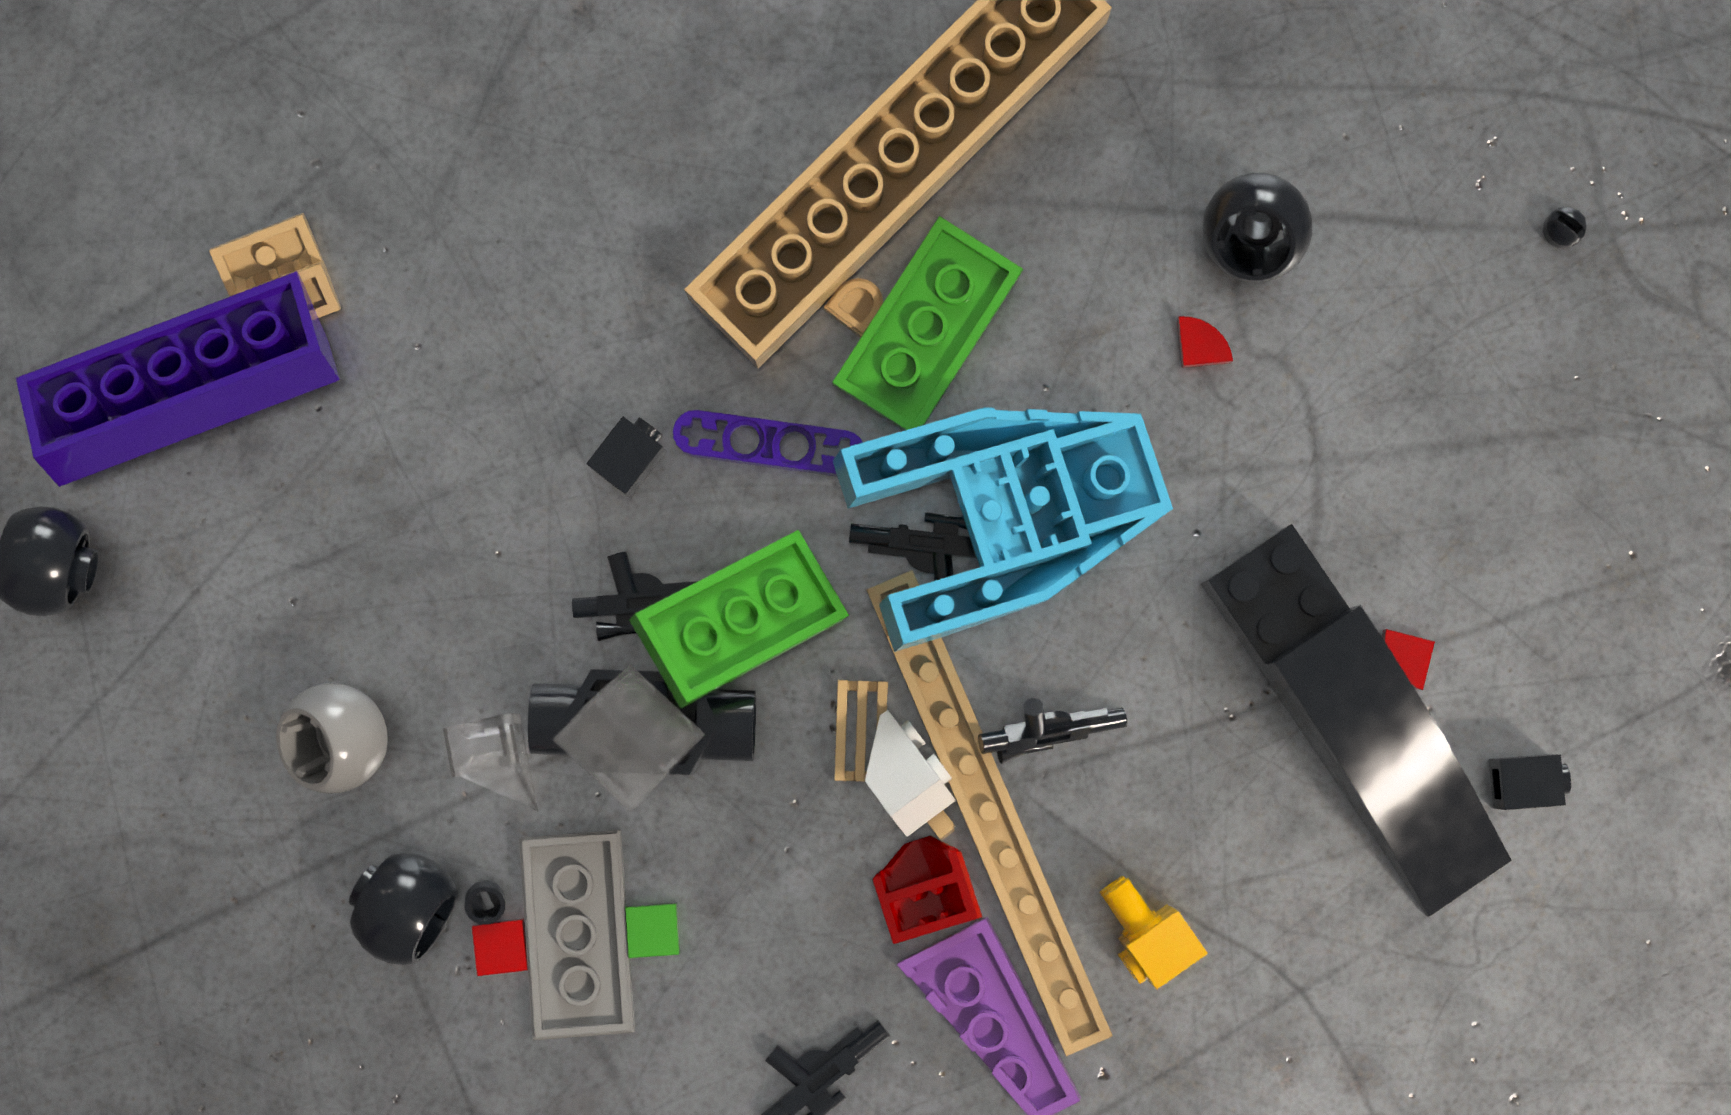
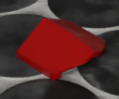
(925, 890)

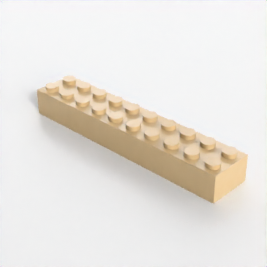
(887, 166)

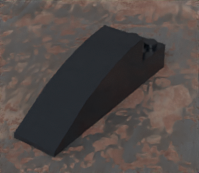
(1360, 717)

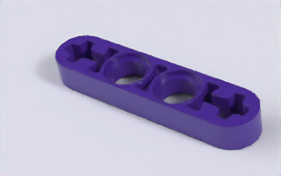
(770, 437)

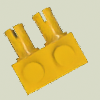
(1154, 942)

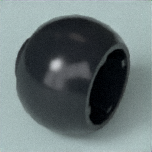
(1250, 252)
(45, 561)
(401, 907)

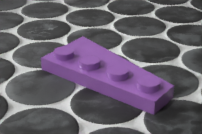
(987, 1004)

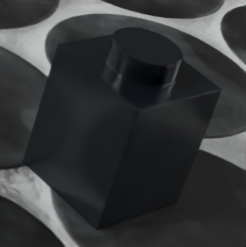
(628, 455)
(1529, 781)

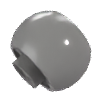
(332, 738)

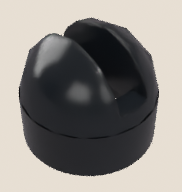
(1561, 235)
(475, 905)

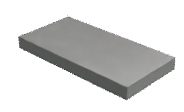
(576, 935)

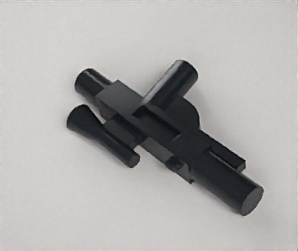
(923, 550)
(634, 594)
(1045, 729)
(820, 1069)

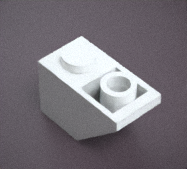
(902, 778)

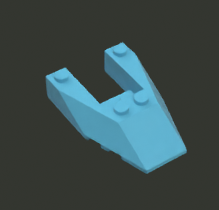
(1037, 498)

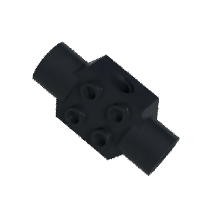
(723, 715)

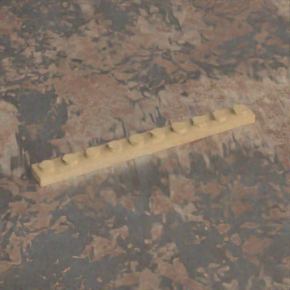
(998, 836)

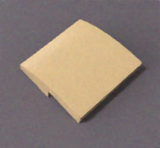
(273, 254)

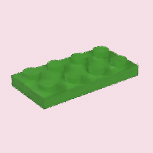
(927, 326)
(738, 618)

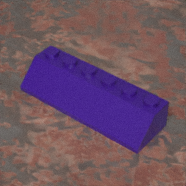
(175, 379)

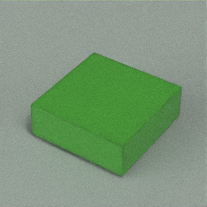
(652, 930)

